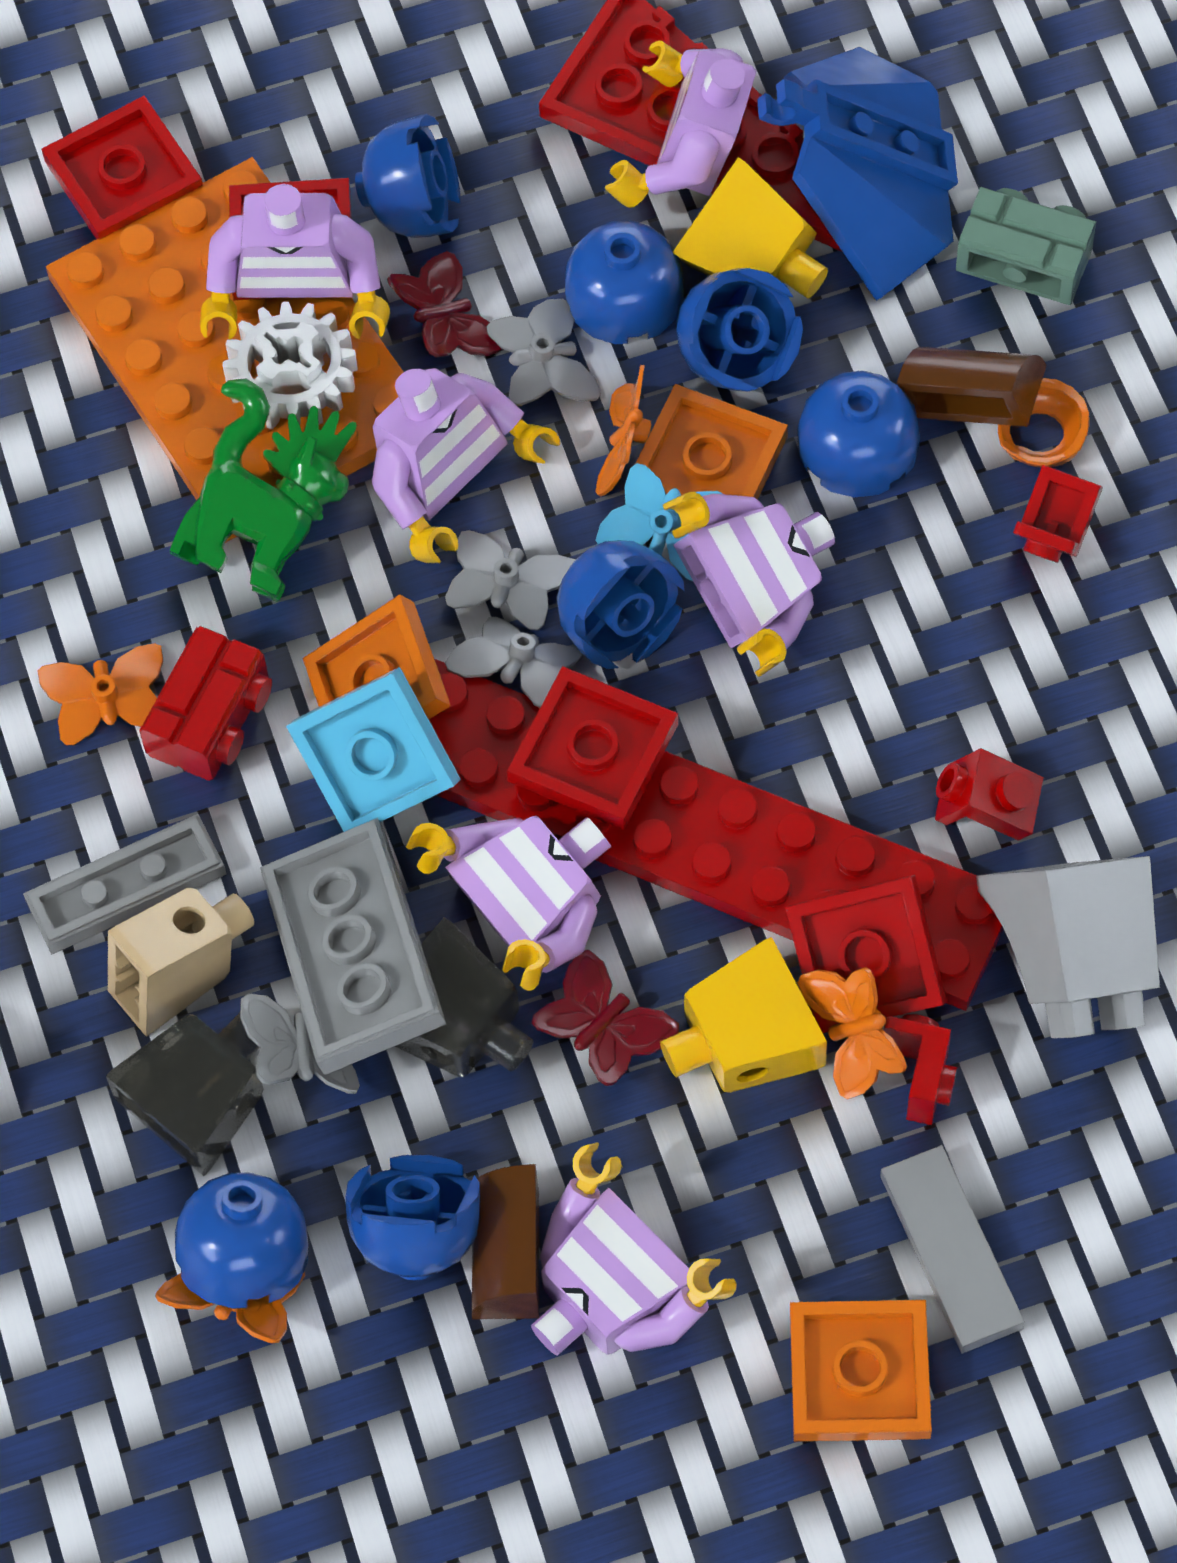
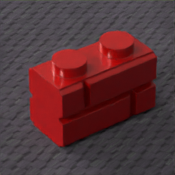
(206, 704)

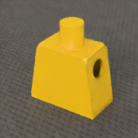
(753, 229)
(748, 1024)

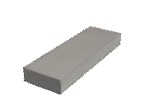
(124, 883)
(952, 1249)

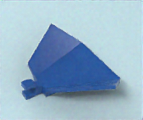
(871, 161)

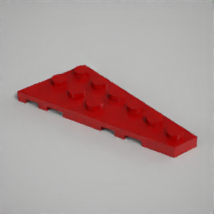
(622, 107)

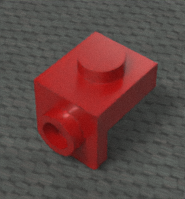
(1057, 514)
(989, 793)
(932, 1080)

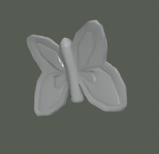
(542, 356)
(504, 579)
(507, 647)
(286, 1046)

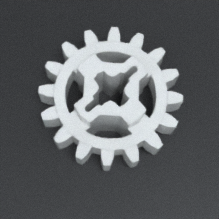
(291, 361)

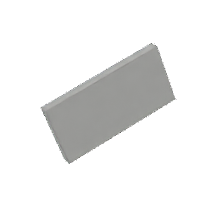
(352, 946)

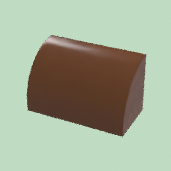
(972, 385)
(507, 1245)

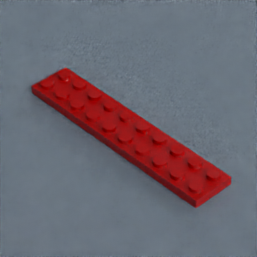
(717, 836)

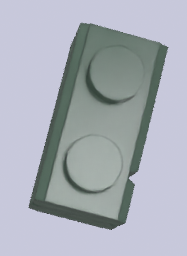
(1026, 244)

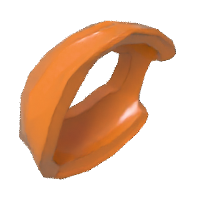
(1069, 410)

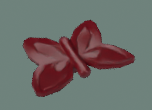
(444, 321)
(600, 1026)

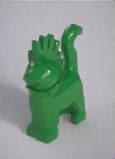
(251, 508)

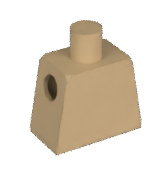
(172, 955)

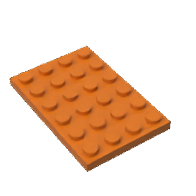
(142, 311)

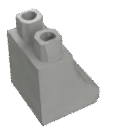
(1081, 937)

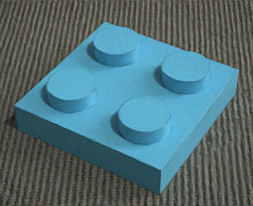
(373, 751)

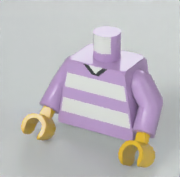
(700, 127)
(292, 249)
(437, 442)
(751, 568)
(523, 884)
(615, 1272)

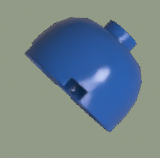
(409, 179)
(624, 282)
(739, 329)
(858, 434)
(619, 602)
(414, 1215)
(241, 1240)

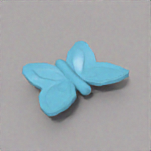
(645, 516)

